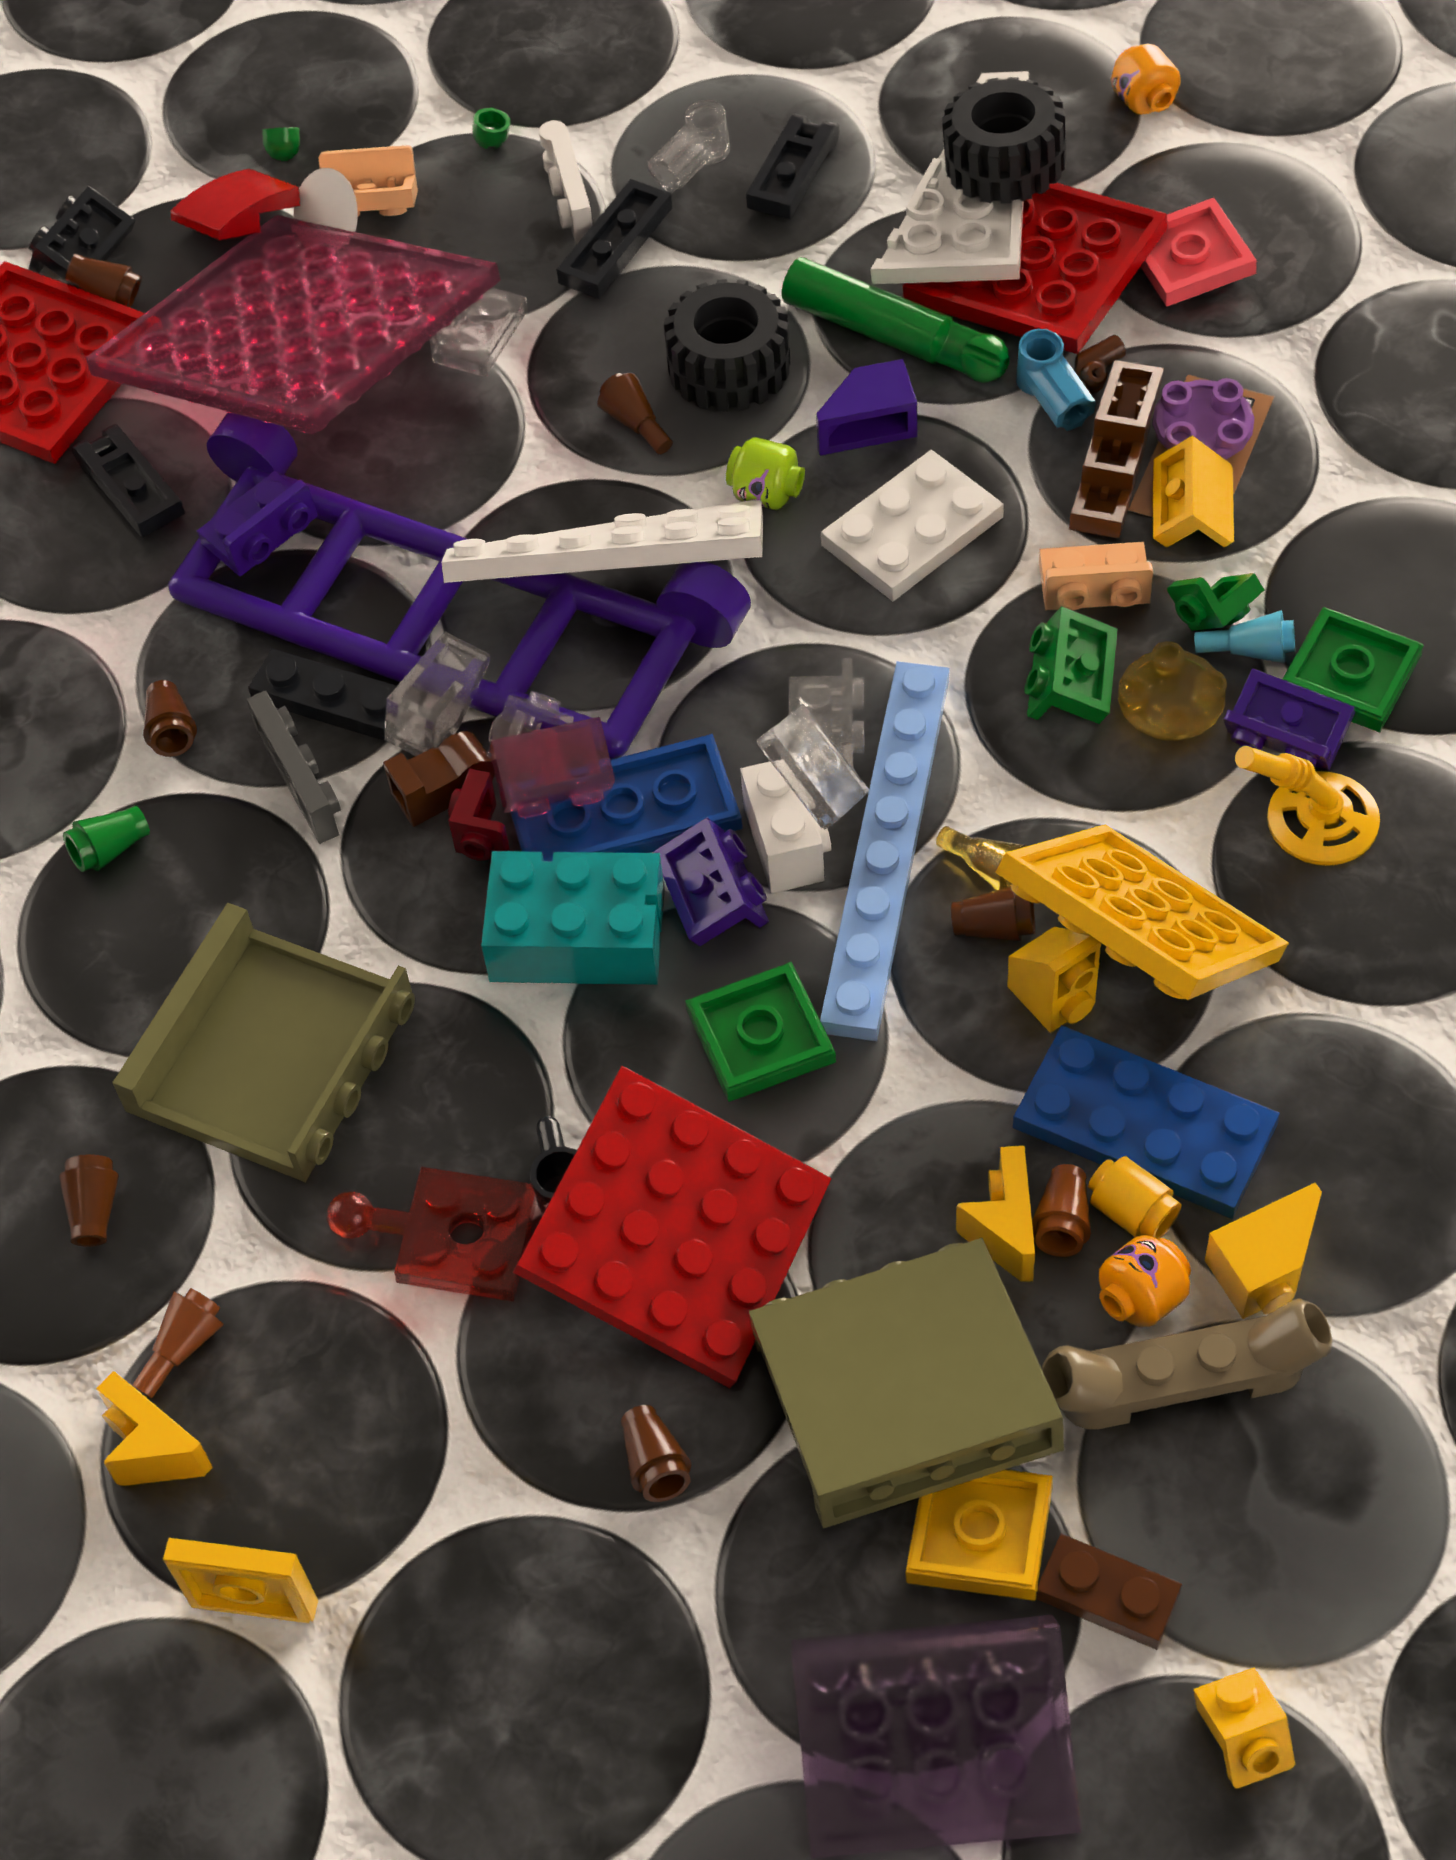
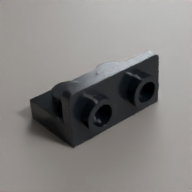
(85, 227)

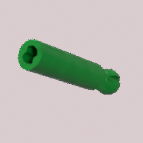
(893, 320)

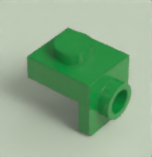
(1216, 605)

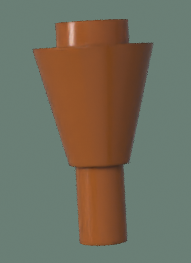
(184, 1329)

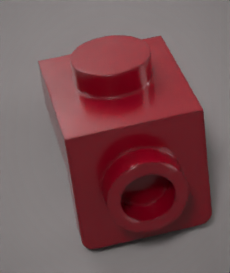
(471, 816)

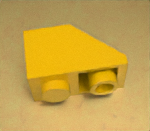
(1056, 976)

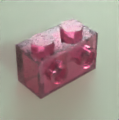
(552, 767)

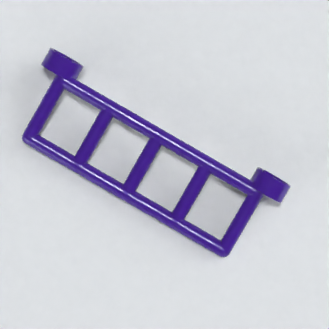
(695, 606)

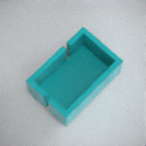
(573, 918)

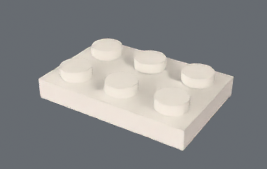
(912, 525)

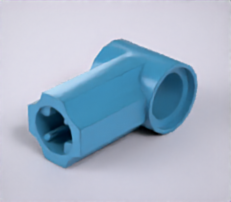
(1050, 378)

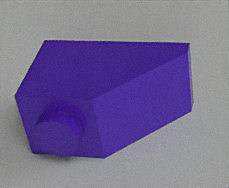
(868, 409)

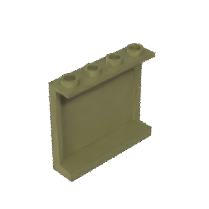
(263, 1046)
(907, 1381)

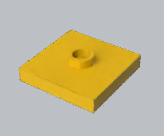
(982, 1535)
(241, 1580)

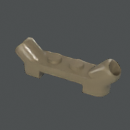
(1253, 1354)

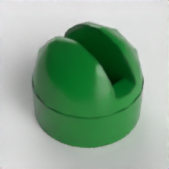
(490, 118)
(282, 142)

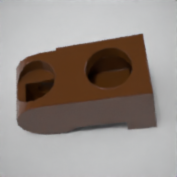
(428, 780)

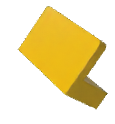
(1192, 494)

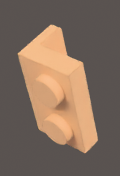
(379, 176)

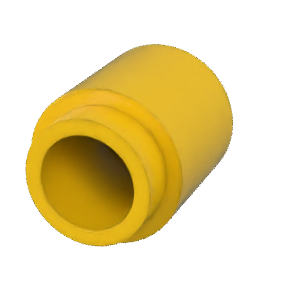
(1133, 1198)

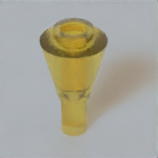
(979, 853)

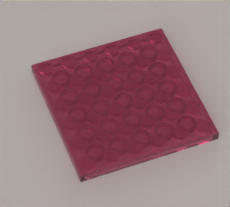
(294, 322)

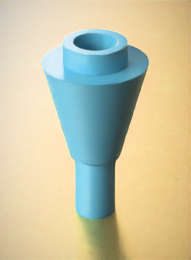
(1258, 638)

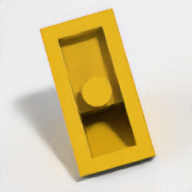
(1006, 1218)
(152, 1443)

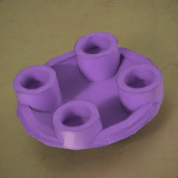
(1208, 411)

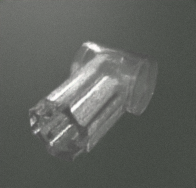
(698, 143)

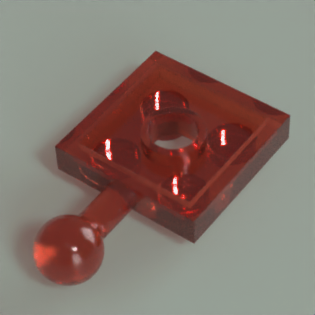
(438, 1206)

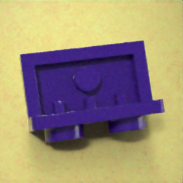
(1288, 719)

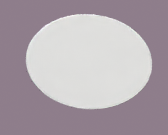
(327, 200)

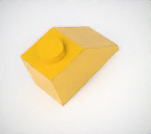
(1264, 1252)

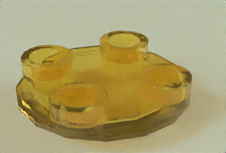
(1172, 693)

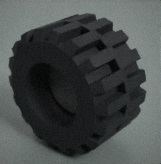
(1004, 140)
(727, 345)

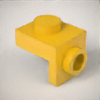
(1246, 1726)

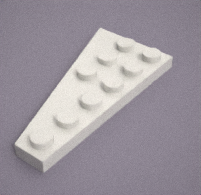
(951, 234)
(629, 542)

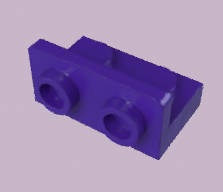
(259, 522)
(711, 881)

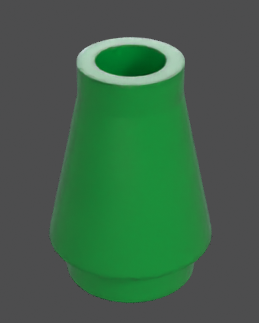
(104, 837)

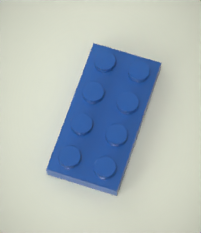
(1170, 1124)

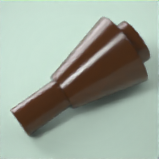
(626, 402)

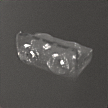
(479, 332)
(833, 706)

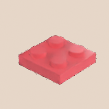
(1197, 254)

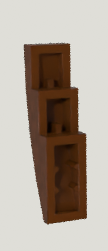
(1116, 449)

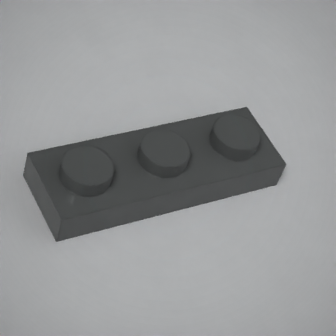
(295, 766)

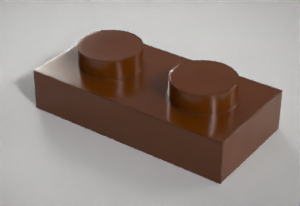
(1108, 1591)

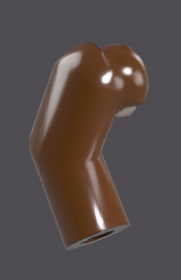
(1092, 362)

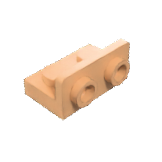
(1095, 576)

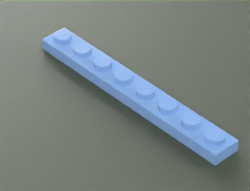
(885, 853)

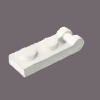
(565, 178)

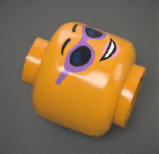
(1145, 77)
(1144, 1281)

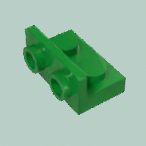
(1072, 666)

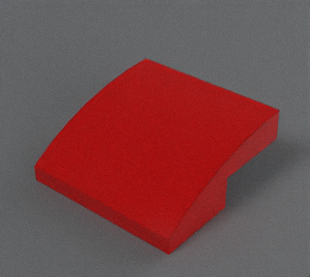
(233, 202)

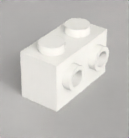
(783, 830)

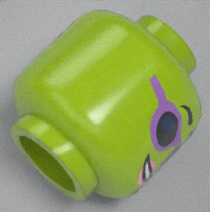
(764, 473)

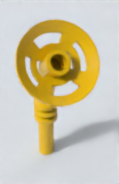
(1318, 813)

